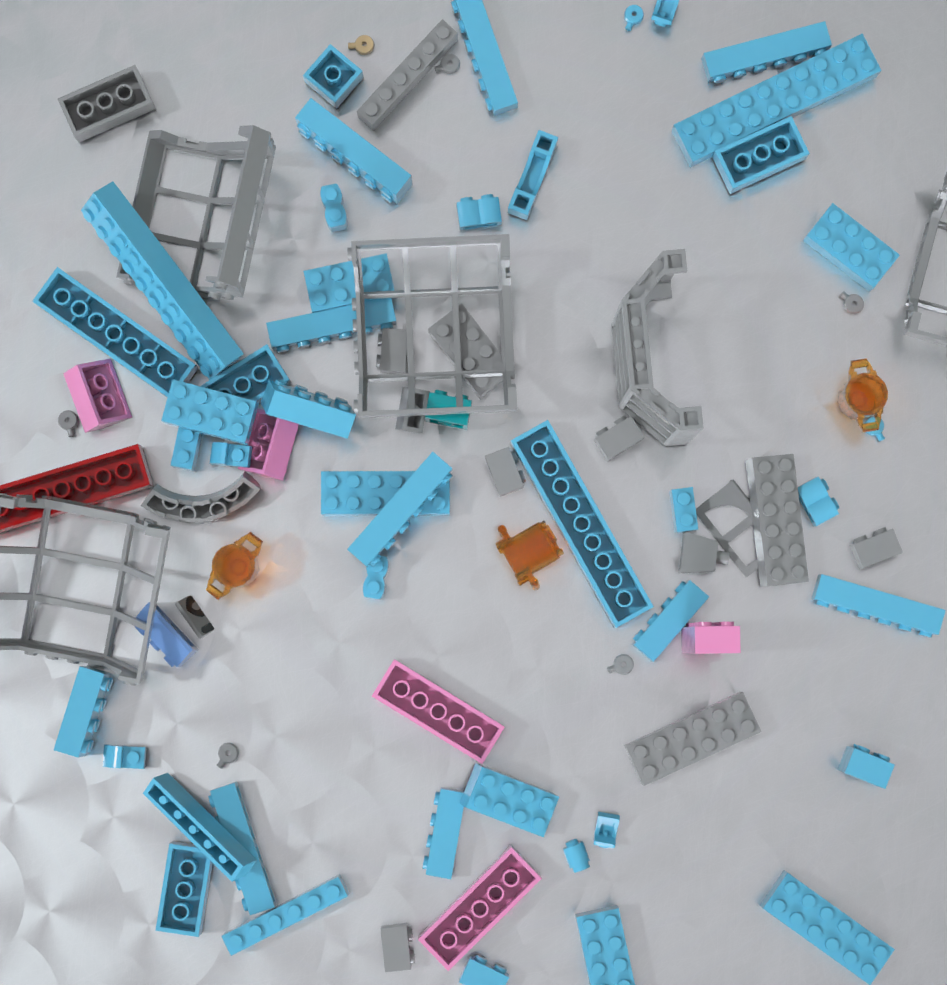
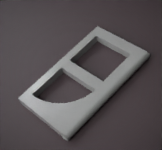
(729, 496)

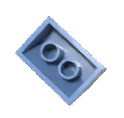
(167, 637)

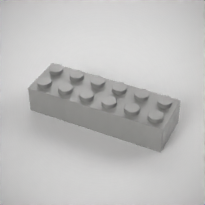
(777, 520)
(692, 738)

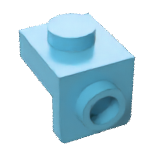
(664, 12)
(606, 830)

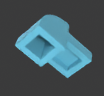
(230, 455)
(124, 756)

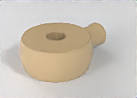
(363, 50)

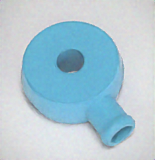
(633, 20)
(878, 433)

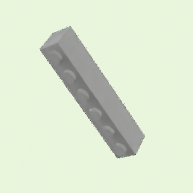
(407, 75)

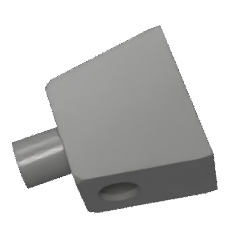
(700, 554)

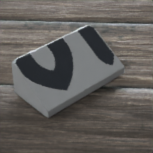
(194, 616)

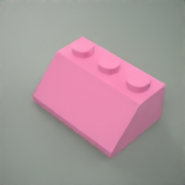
(97, 395)
(271, 445)

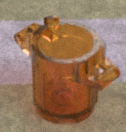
(863, 395)
(529, 551)
(234, 566)

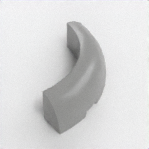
(201, 507)

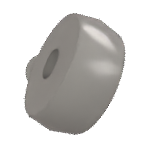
(450, 69)
(848, 299)
(69, 426)
(617, 665)
(224, 758)

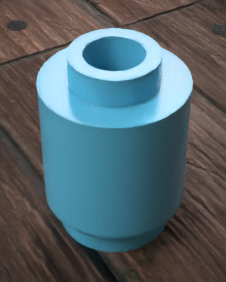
(576, 855)

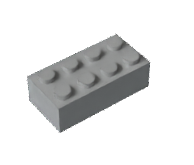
(106, 103)
(475, 346)

